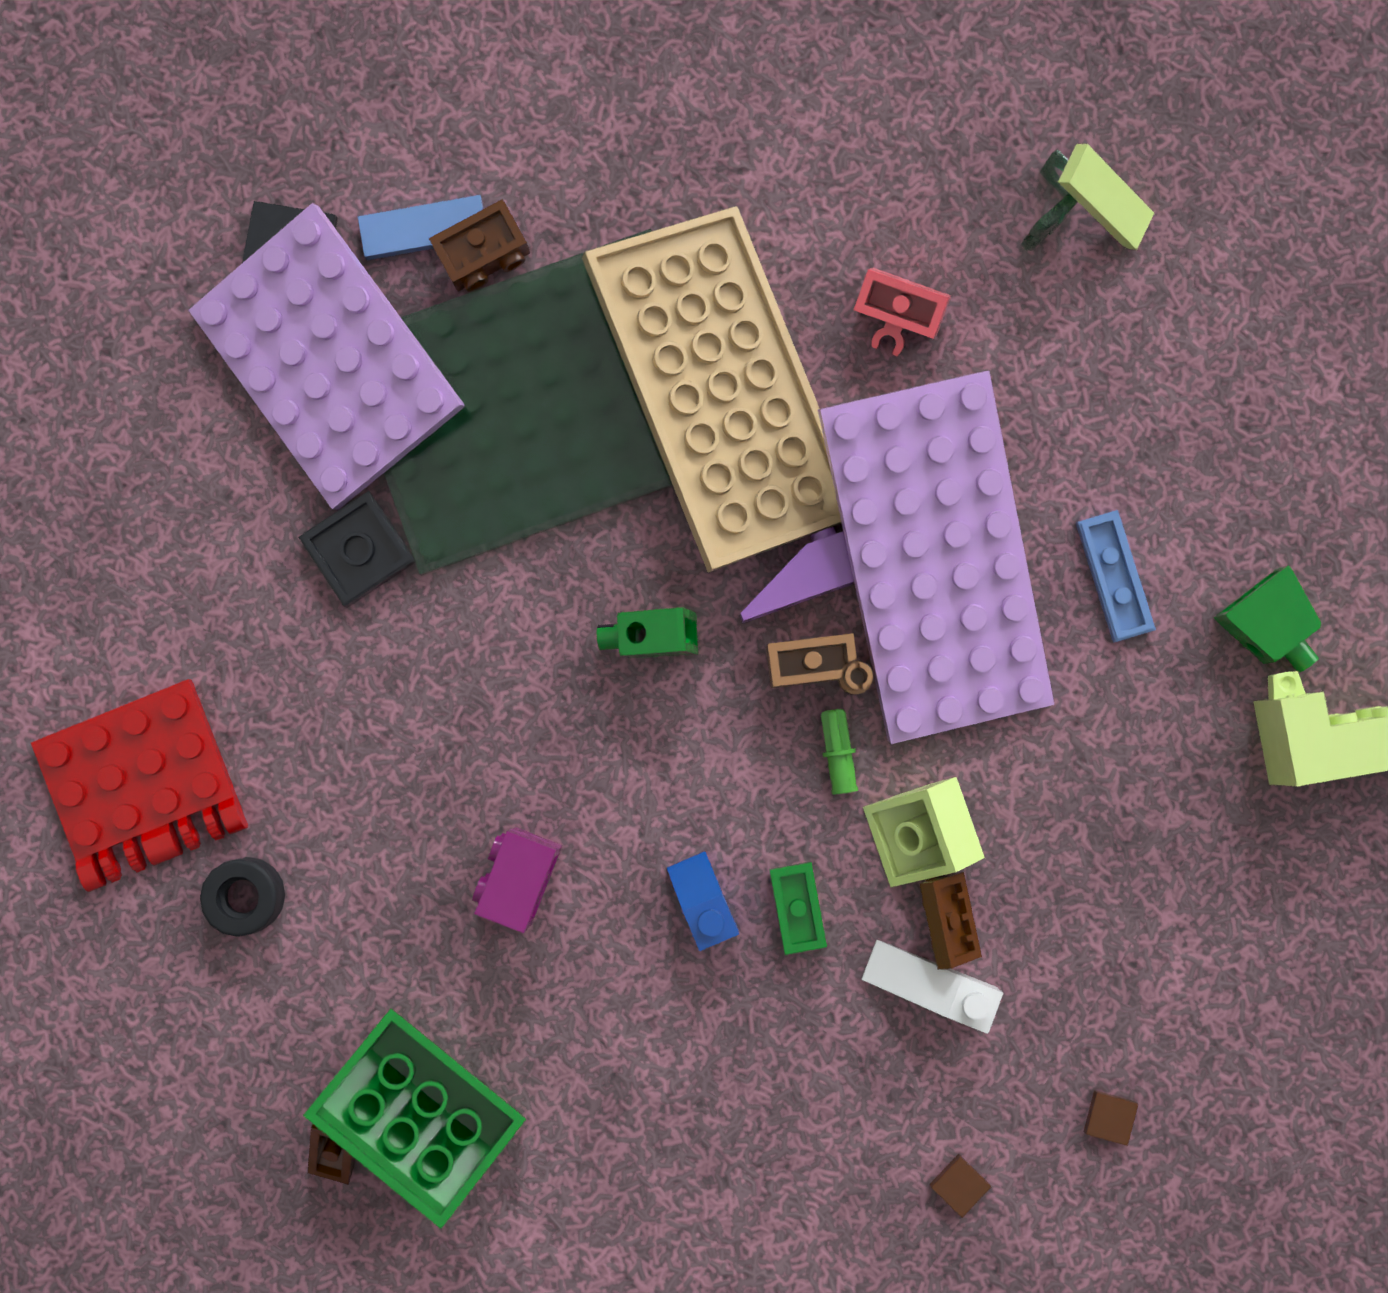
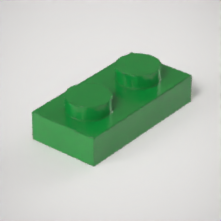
(798, 908)

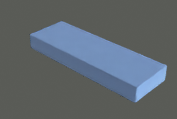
(411, 227)
(1115, 576)

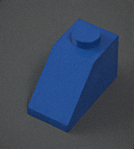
(702, 901)

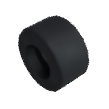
(215, 900)

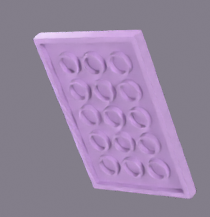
(326, 357)

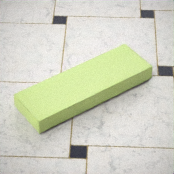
(1106, 196)

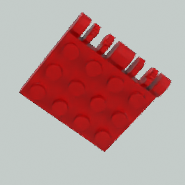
(134, 778)

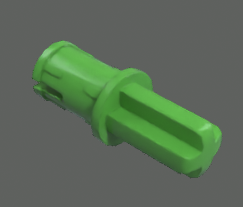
(838, 751)

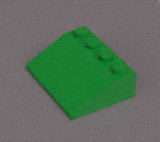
(415, 1117)

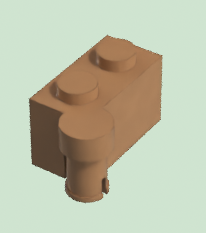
(818, 661)

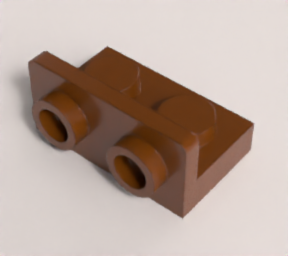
(481, 247)
(950, 920)

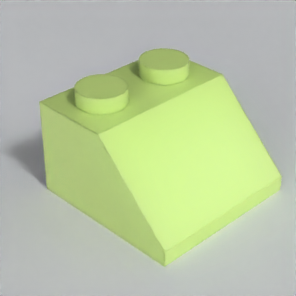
(924, 833)

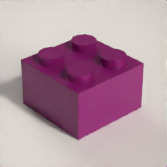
(517, 878)

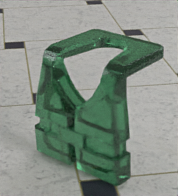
(1054, 217)

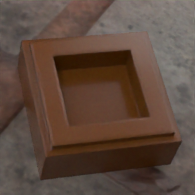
(1110, 1118)
(960, 1185)

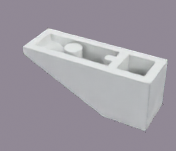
(940, 990)

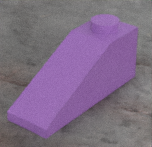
(813, 572)

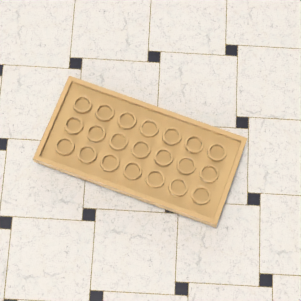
(718, 384)

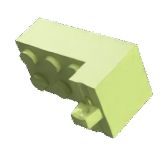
(1309, 745)

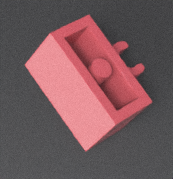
(900, 306)

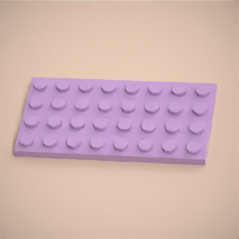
(937, 556)

